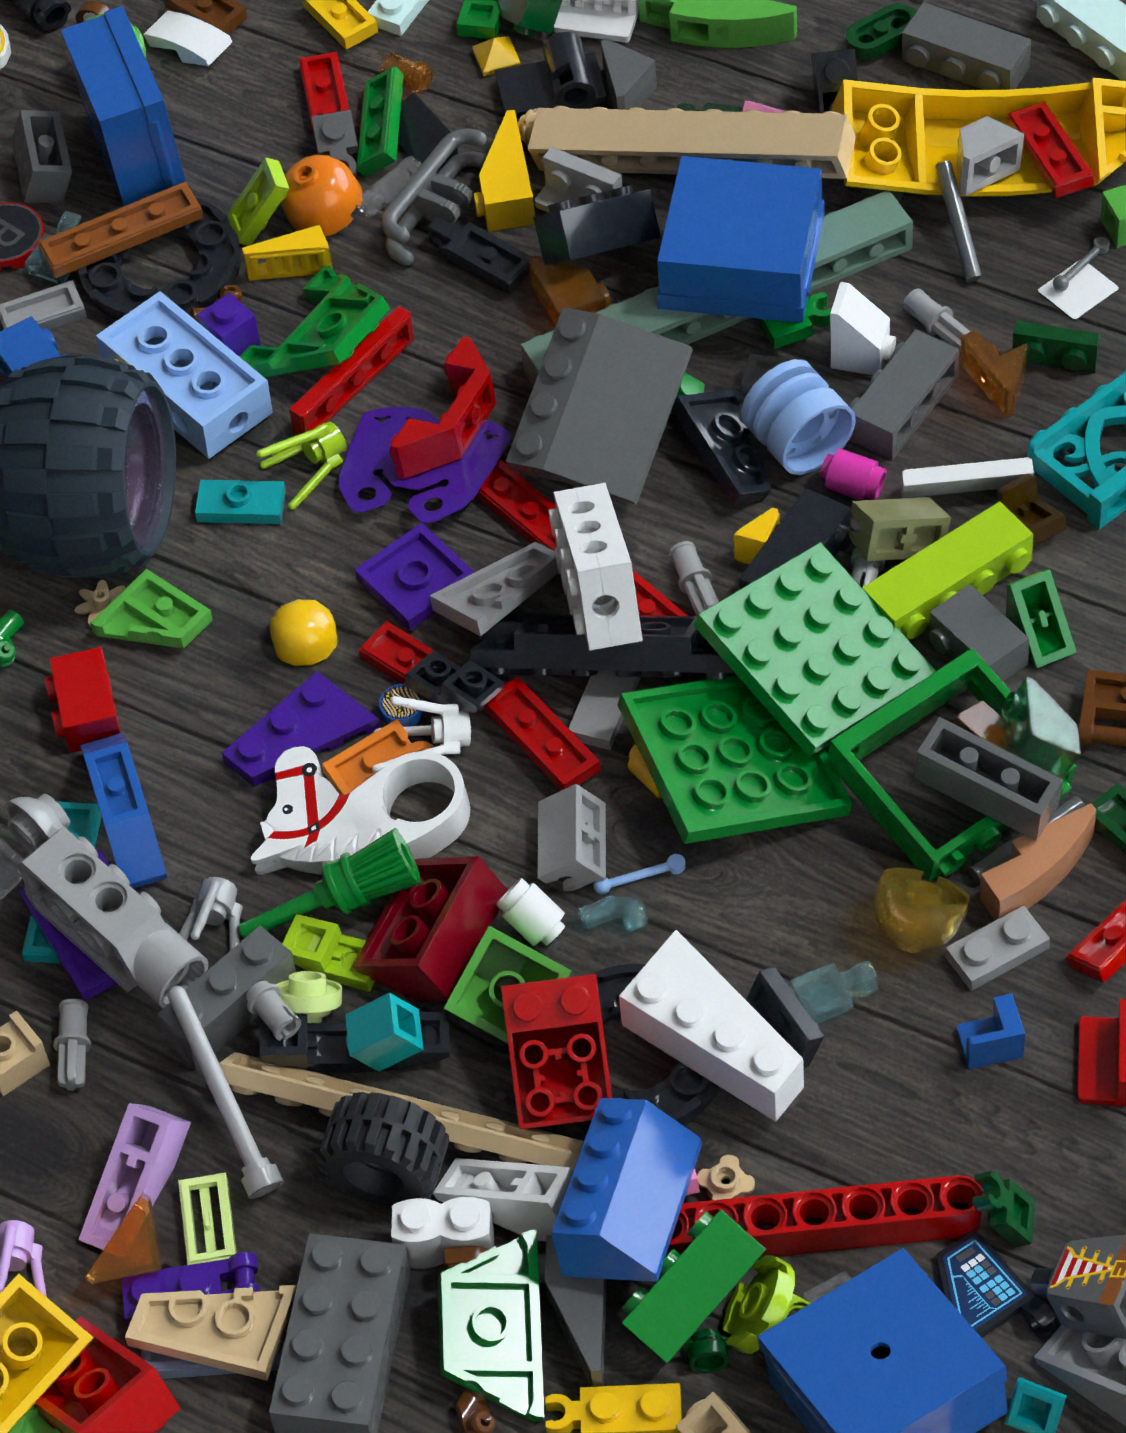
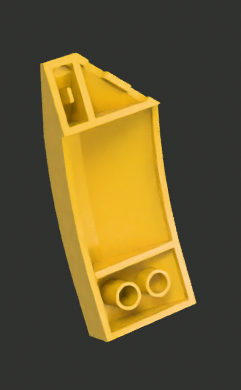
(912, 129)

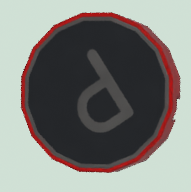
(19, 233)

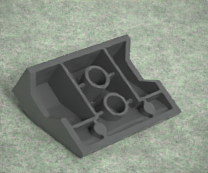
(599, 405)

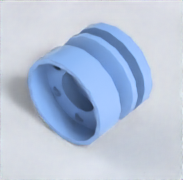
(797, 416)

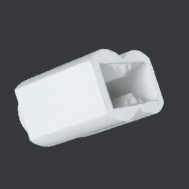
(431, 1226)

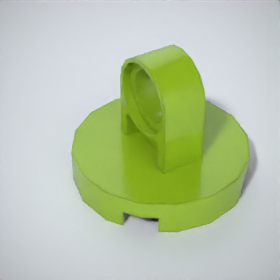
(761, 1303)

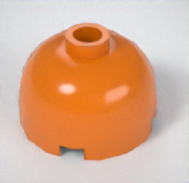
(321, 194)

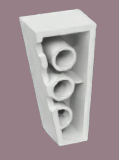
(711, 1028)

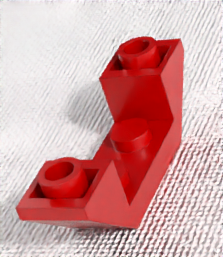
(430, 445)

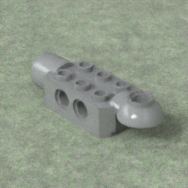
(97, 905)

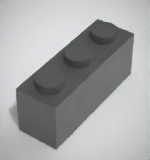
(965, 49)
(904, 393)
(988, 778)
(222, 991)

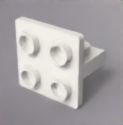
(598, 18)

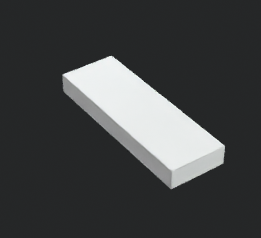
(962, 477)

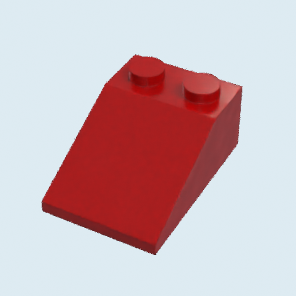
(107, 1391)

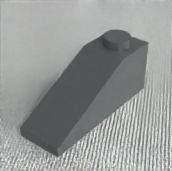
(580, 1311)

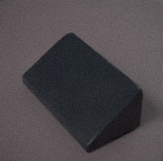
(420, 129)

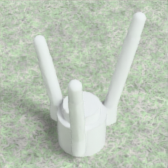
(449, 729)

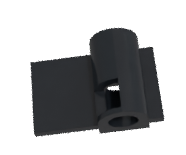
(563, 79)

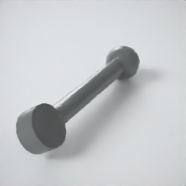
(1100, 246)

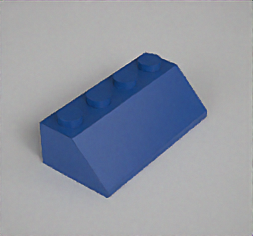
(625, 1193)

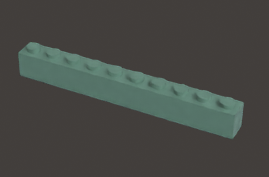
(847, 244)

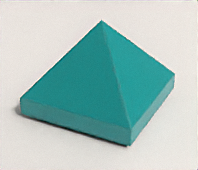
(1034, 1408)

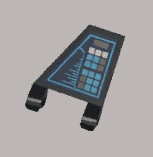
(988, 1289)

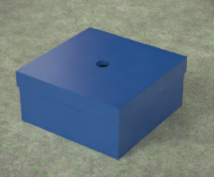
(123, 106)
(741, 239)
(931, 1382)

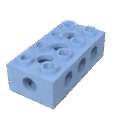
(206, 384)

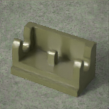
(897, 527)

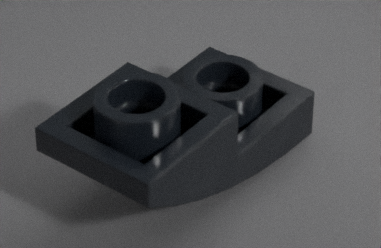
(451, 684)

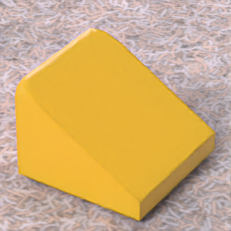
(754, 535)

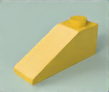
(505, 182)

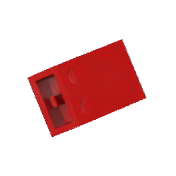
(556, 1050)

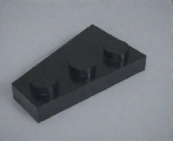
(724, 443)

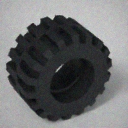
(382, 1148)

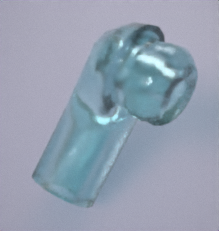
(611, 908)

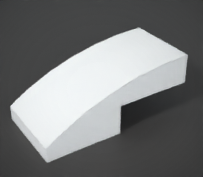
(190, 37)

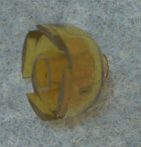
(918, 911)

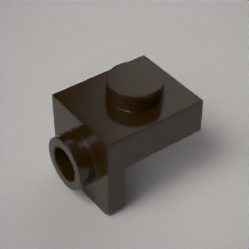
(1038, 516)

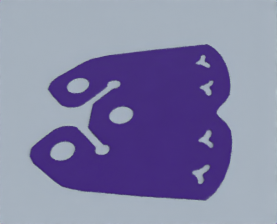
(371, 452)

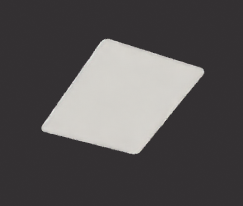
(1083, 292)

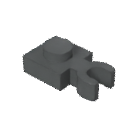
(336, 137)

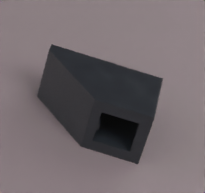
(828, 73)

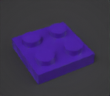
(410, 572)

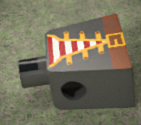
(1088, 1285)

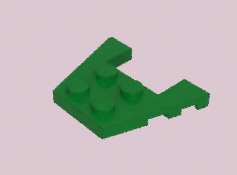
(328, 332)

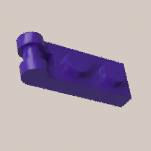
(194, 1277)

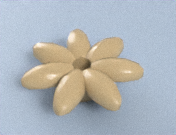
(97, 600)

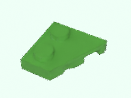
(152, 614)

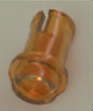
(416, 74)

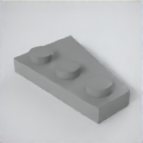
(497, 589)

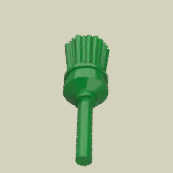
(350, 882)

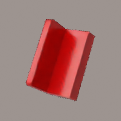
(1102, 1059)

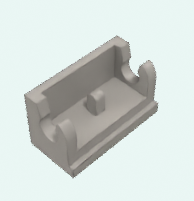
(572, 838)

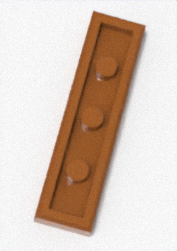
(120, 229)

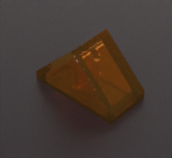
(132, 1248)

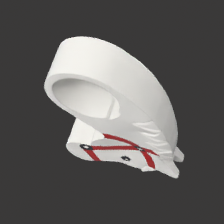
(319, 824)

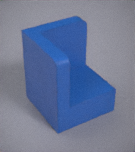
(993, 1038)

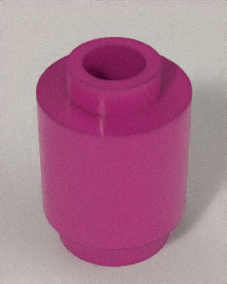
(853, 475)

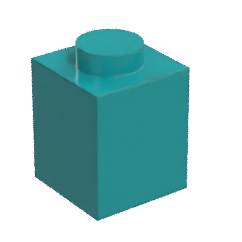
(383, 1032)

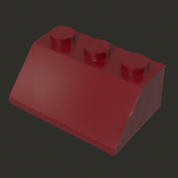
(432, 928)

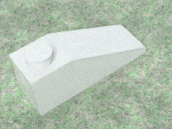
(518, 1193)

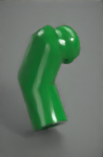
(9, 626)

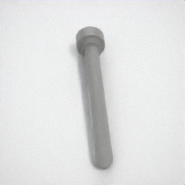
(259, 1175)

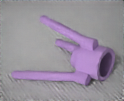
(17, 1249)

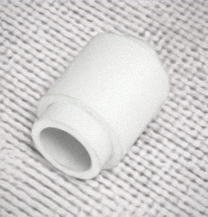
(531, 913)

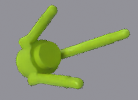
(319, 444)

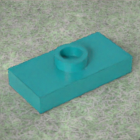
(240, 501)

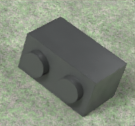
(41, 156)
(973, 622)

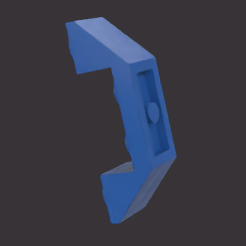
(124, 810)

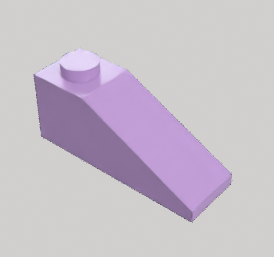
(138, 1163)

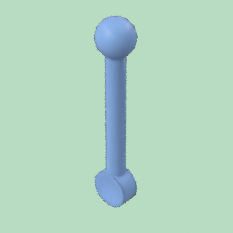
(674, 864)

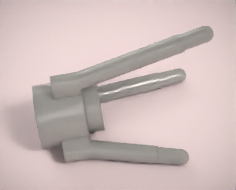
(213, 907)

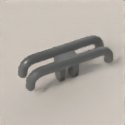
(432, 191)

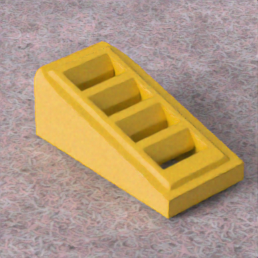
(300, 253)

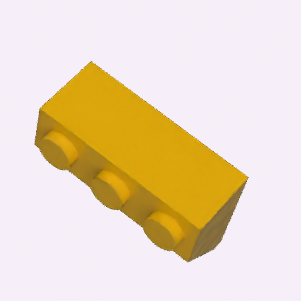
(34, 1348)

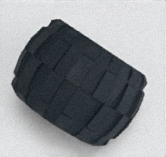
(84, 466)

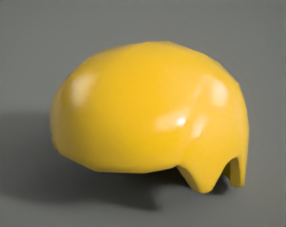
(303, 632)

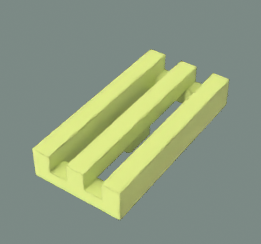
(203, 1184)

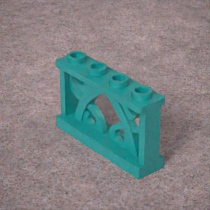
(1102, 409)

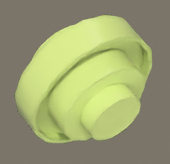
(311, 994)

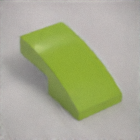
(323, 949)

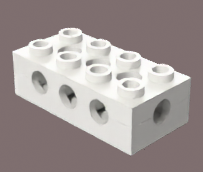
(595, 567)

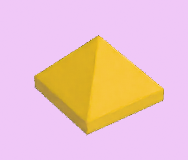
(495, 55)

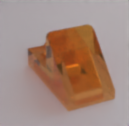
(995, 374)

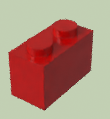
(84, 698)

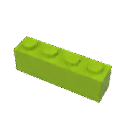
(972, 554)

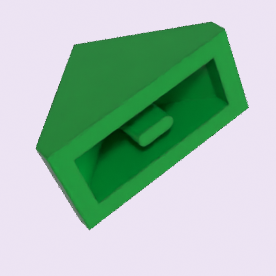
(1038, 613)

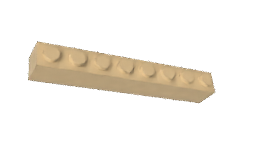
(657, 139)

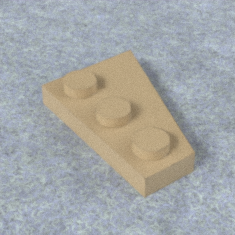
(216, 1330)

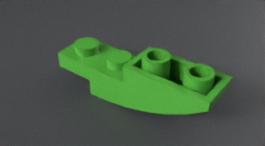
(722, 21)

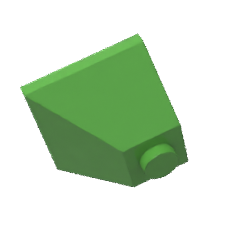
(495, 964)

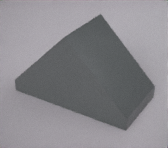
(627, 75)

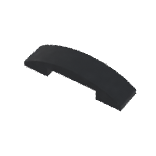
(324, 1046)

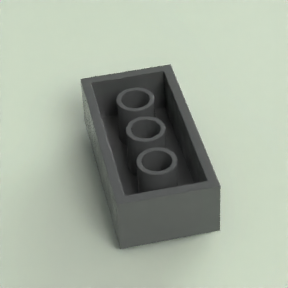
(340, 1336)

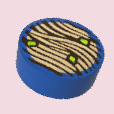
(391, 712)

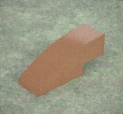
(1038, 864)

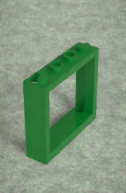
(846, 750)

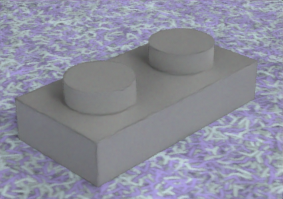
(997, 948)

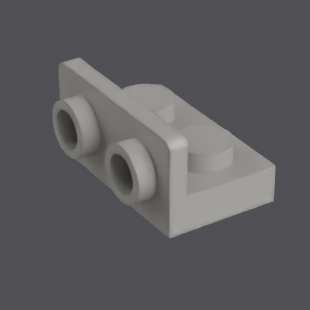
(573, 177)

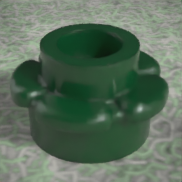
(707, 1351)

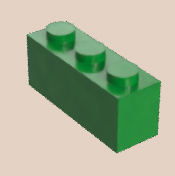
(691, 1284)

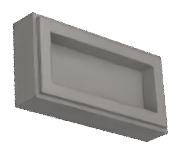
(48, 307)

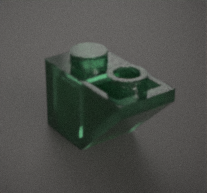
(1040, 729)

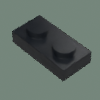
(785, 1013)

